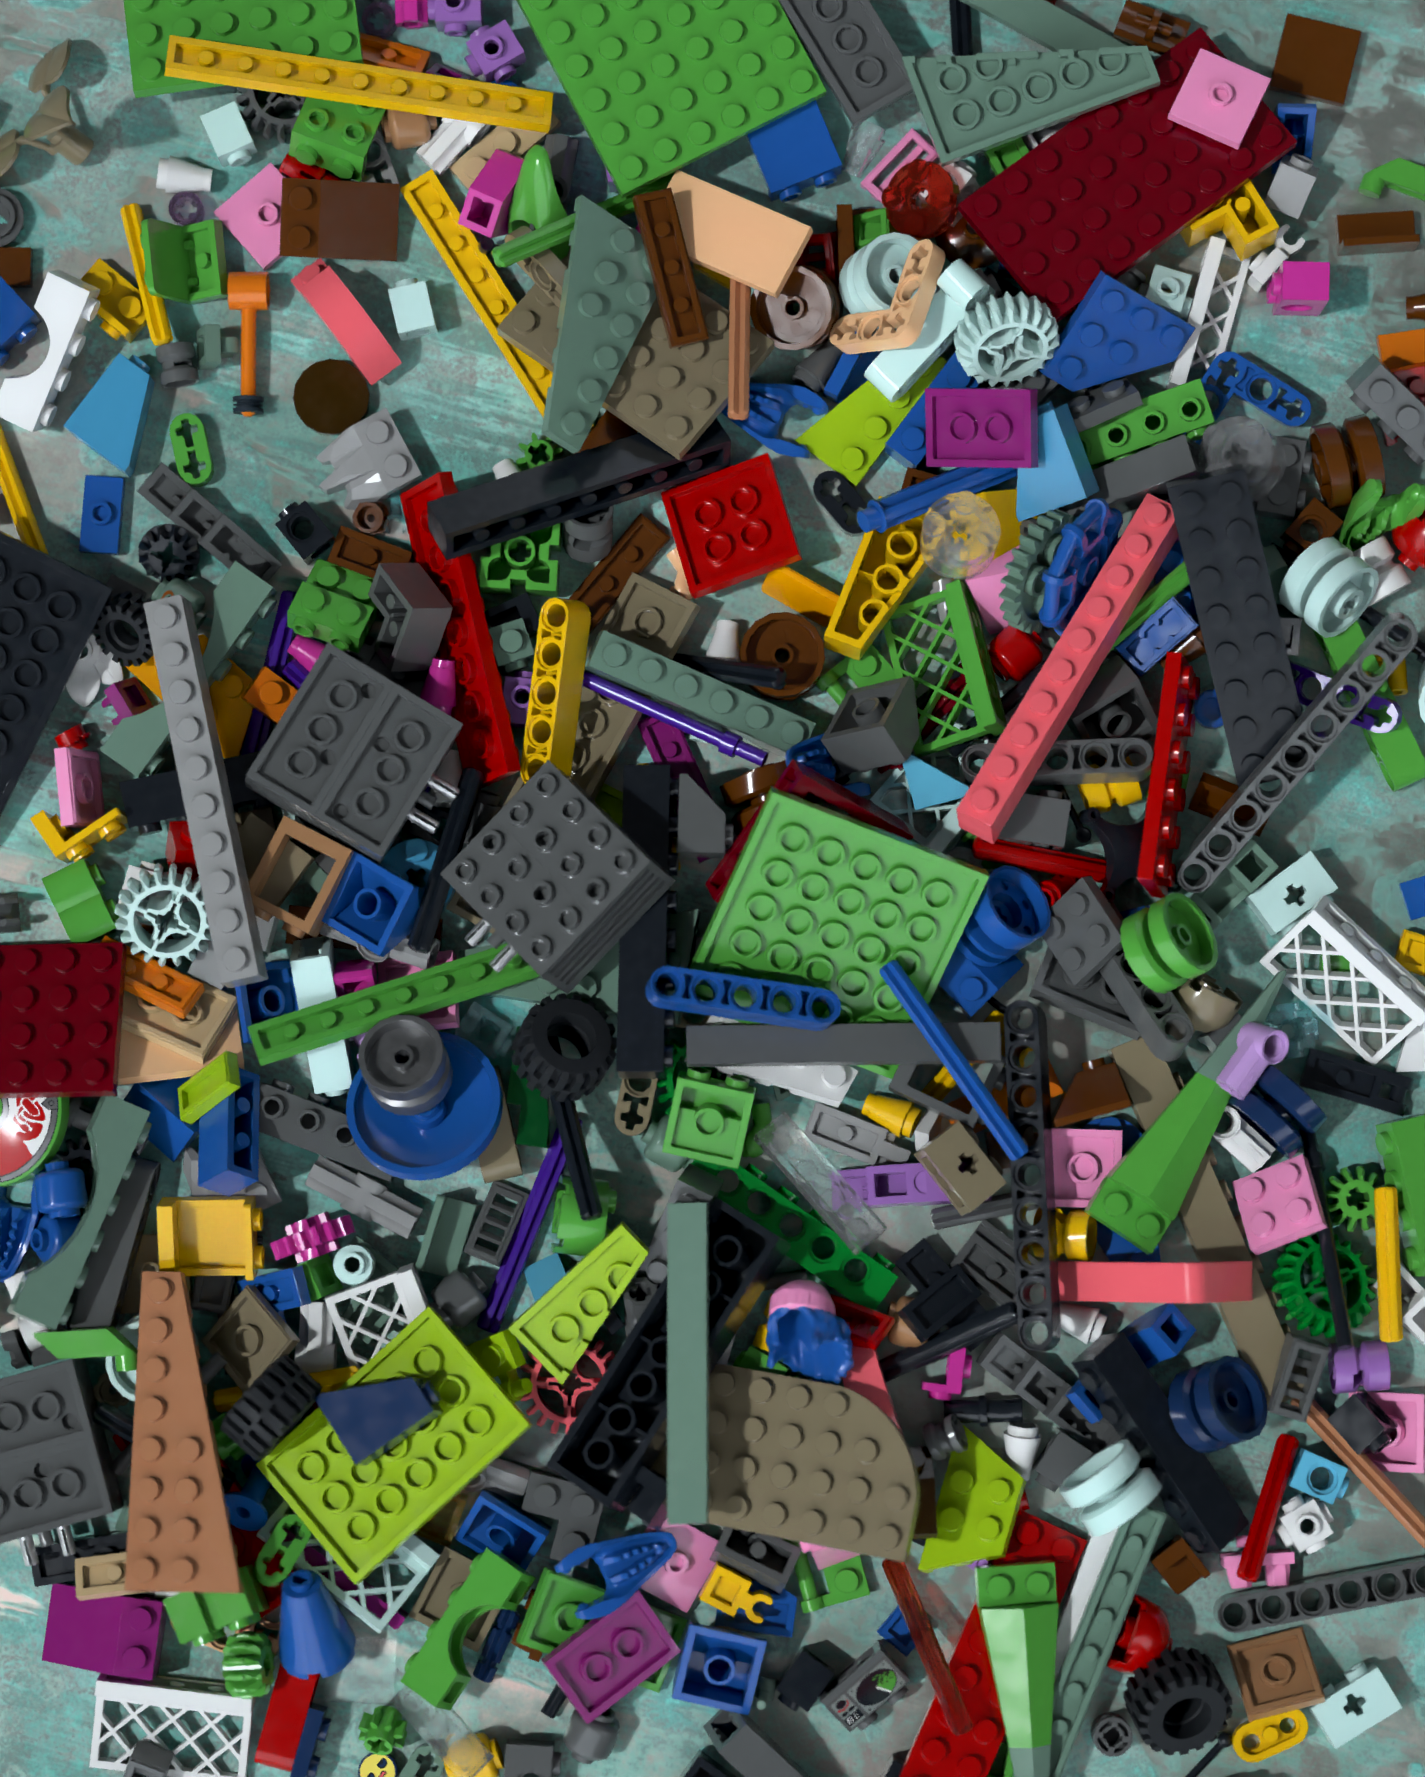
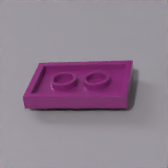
(981, 427)
(610, 1657)

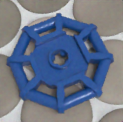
(1078, 562)

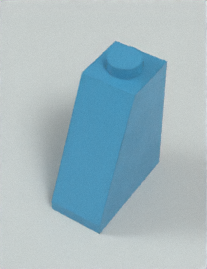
(115, 413)
(1062, 466)

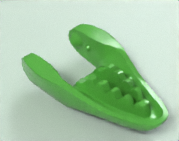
(536, 197)
(1372, 515)

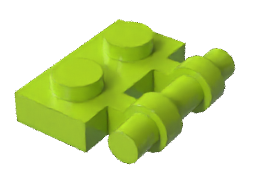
(500, 1357)

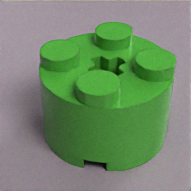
(574, 1234)

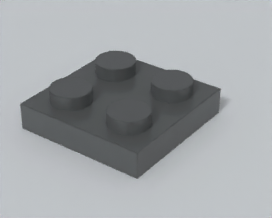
(1083, 931)

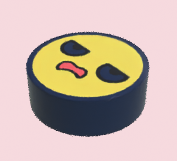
(378, 1766)

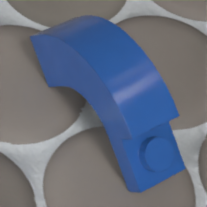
(1155, 1338)

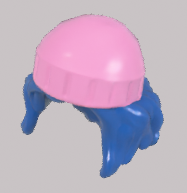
(808, 1332)

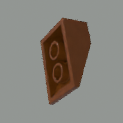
(339, 219)

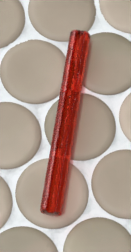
(928, 1647)

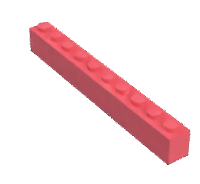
(1068, 670)

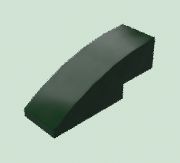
(534, 1114)

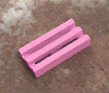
(912, 135)

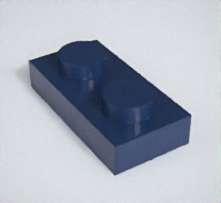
(314, 1729)

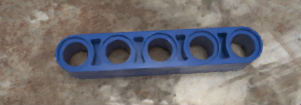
(760, 991)

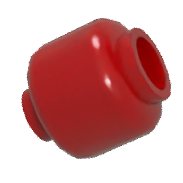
(1014, 653)

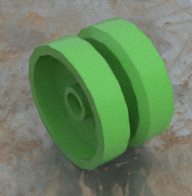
(1169, 943)

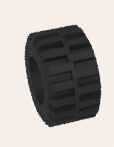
(580, 1026)
(271, 1407)
(1178, 1701)

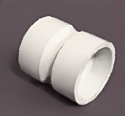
(1391, 575)

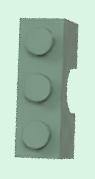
(1235, 883)

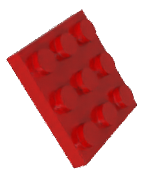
(731, 526)

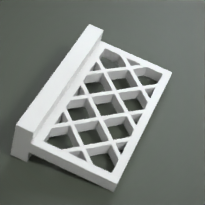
(1364, 955)
(410, 1295)
(167, 1694)

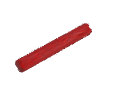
(1039, 859)
(1267, 1508)

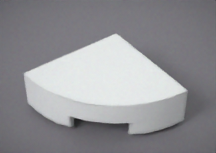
(927, 1128)

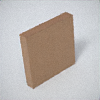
(1275, 1673)

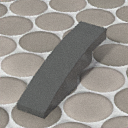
(206, 523)
(1043, 1391)

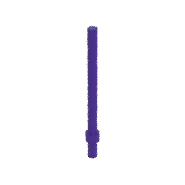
(727, 743)

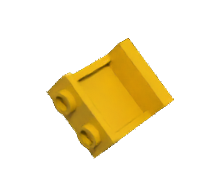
(210, 1236)

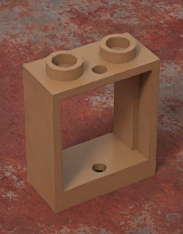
(316, 841)

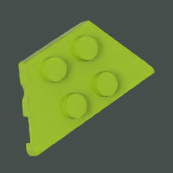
(974, 1508)

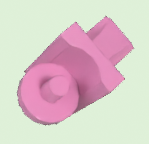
(1276, 1564)

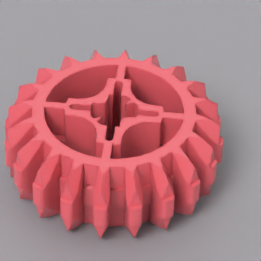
(544, 1383)

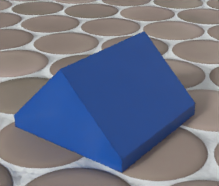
(373, 906)
(267, 998)
(162, 1102)
(502, 1527)

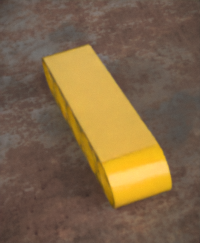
(559, 676)

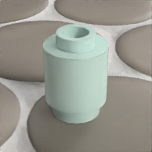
(366, 1260)

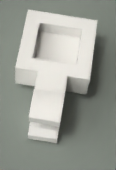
(1266, 264)

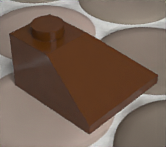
(1091, 1094)

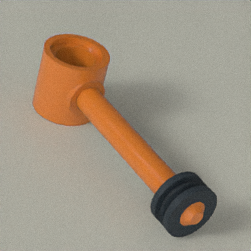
(248, 294)

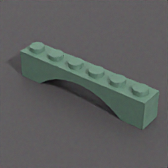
(237, 605)
(696, 693)
(112, 1138)

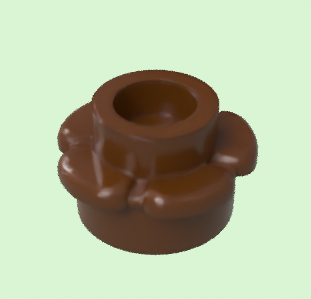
(361, 515)

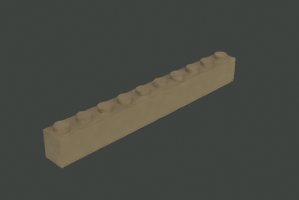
(1209, 1221)

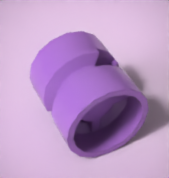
(1359, 1366)

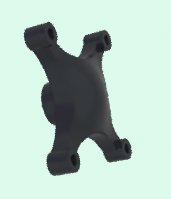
(1121, 850)

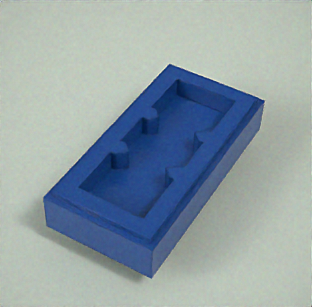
(102, 515)
(1157, 636)

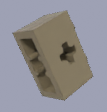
(943, 1157)

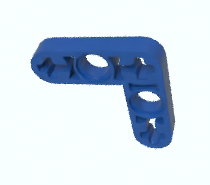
(1240, 387)

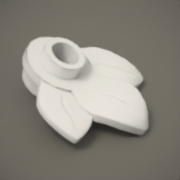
(92, 671)

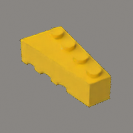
(875, 587)

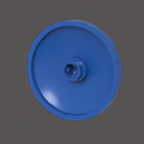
(439, 1139)

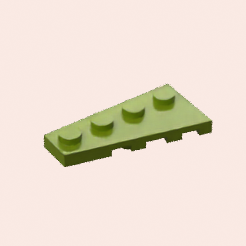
(859, 426)
(575, 1307)

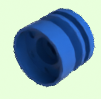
(1005, 918)

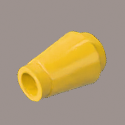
(893, 1114)

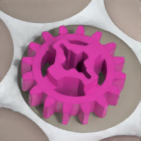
(312, 1237)

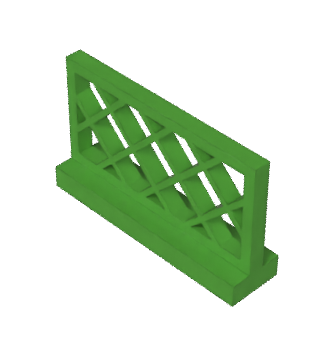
(975, 661)

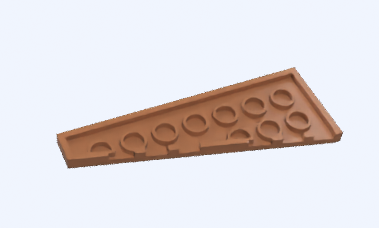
(177, 1499)

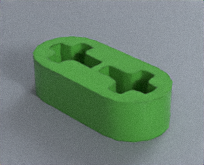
(182, 451)
(274, 1546)

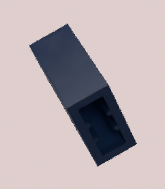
(379, 1415)

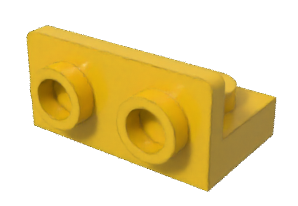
(119, 302)

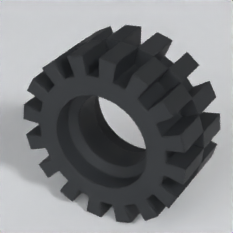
(117, 638)

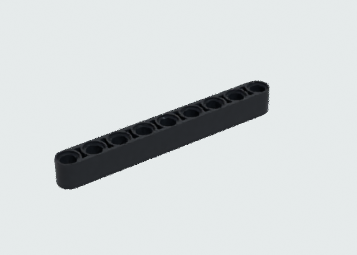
(1042, 1192)

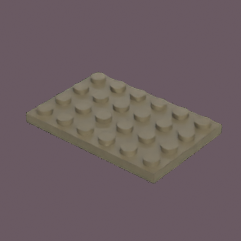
(659, 389)

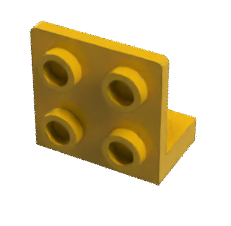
(74, 847)

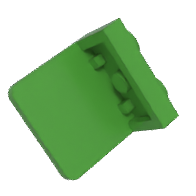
(335, 136)
(185, 260)

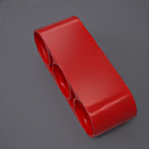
(285, 1720)

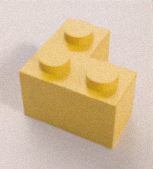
(1243, 221)

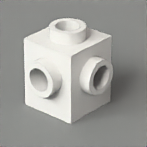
(1290, 1518)

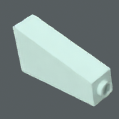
(312, 972)

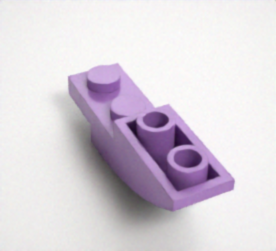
(897, 1185)

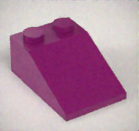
(105, 1634)

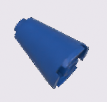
(312, 1628)

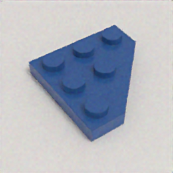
(1114, 336)

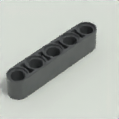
(1077, 753)
(1150, 1022)
(112, 1265)

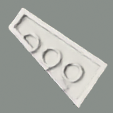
(819, 1083)

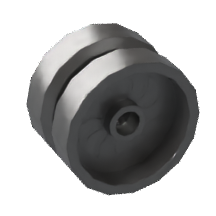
(405, 1065)

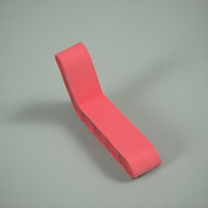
(1155, 1281)

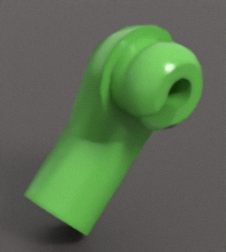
(761, 1117)

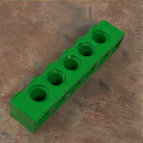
(865, 1292)

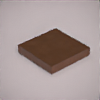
(1314, 60)

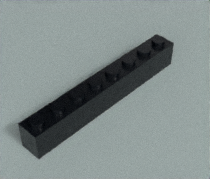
(568, 489)
(646, 946)

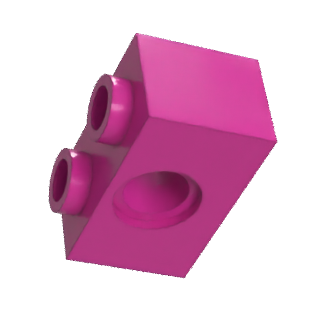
(1299, 288)

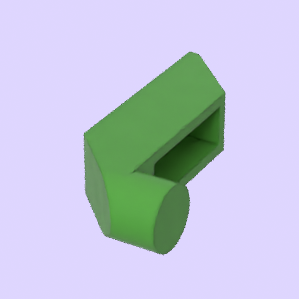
(1396, 175)
(90, 1343)

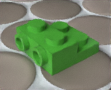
(333, 607)
(709, 1117)

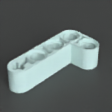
(898, 369)

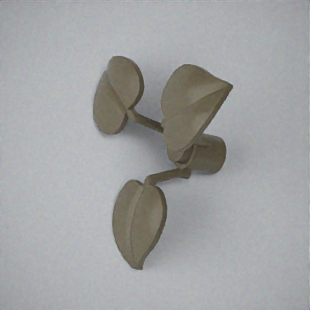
(51, 118)

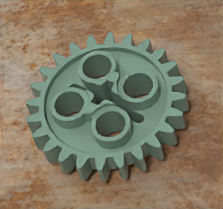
(1024, 580)

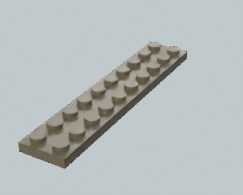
(643, 616)

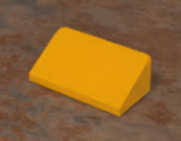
(800, 594)

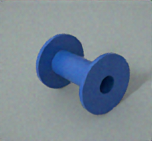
(246, 1506)

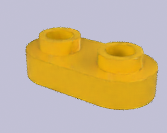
(1270, 1736)

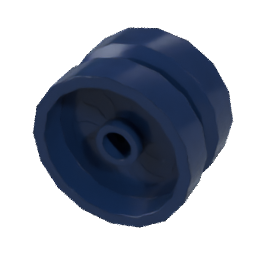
(1281, 1104)
(1217, 1404)

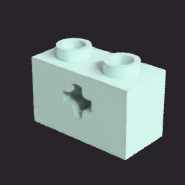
(1269, 902)
(1374, 1705)

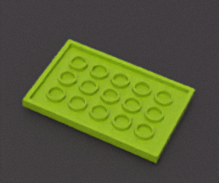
(373, 1509)

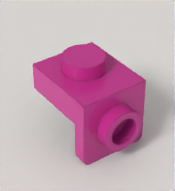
(957, 1368)

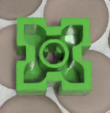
(537, 572)
(205, 1615)

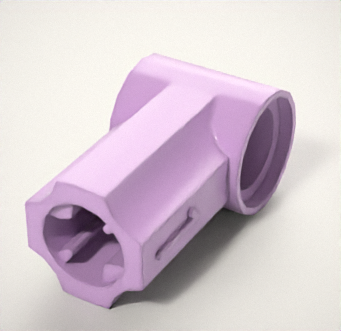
(1257, 1048)

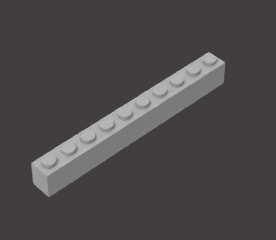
(205, 791)

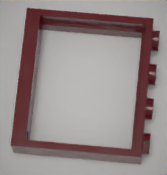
(798, 781)

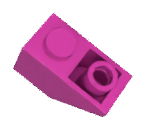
(491, 194)

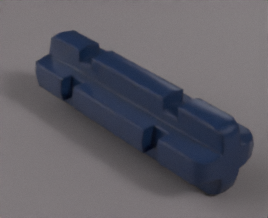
(496, 1645)

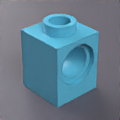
(1301, 1471)

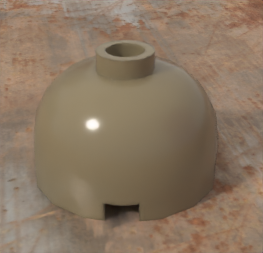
(1206, 1003)

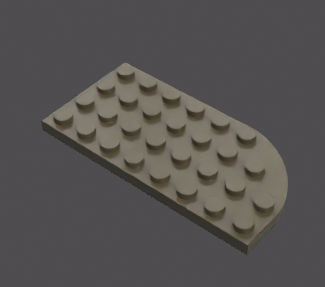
(807, 1464)

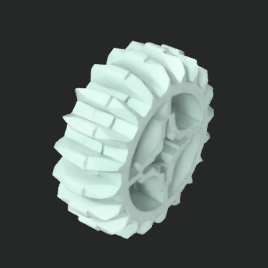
(1006, 339)
(155, 907)

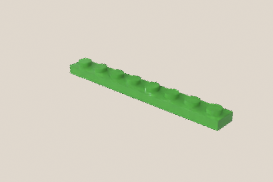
(365, 1008)

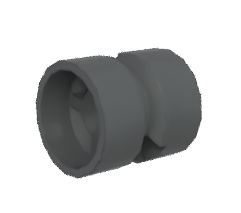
(589, 536)

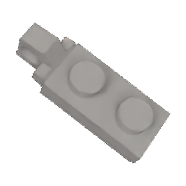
(853, 1137)

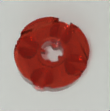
(902, 193)

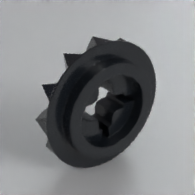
(183, 546)

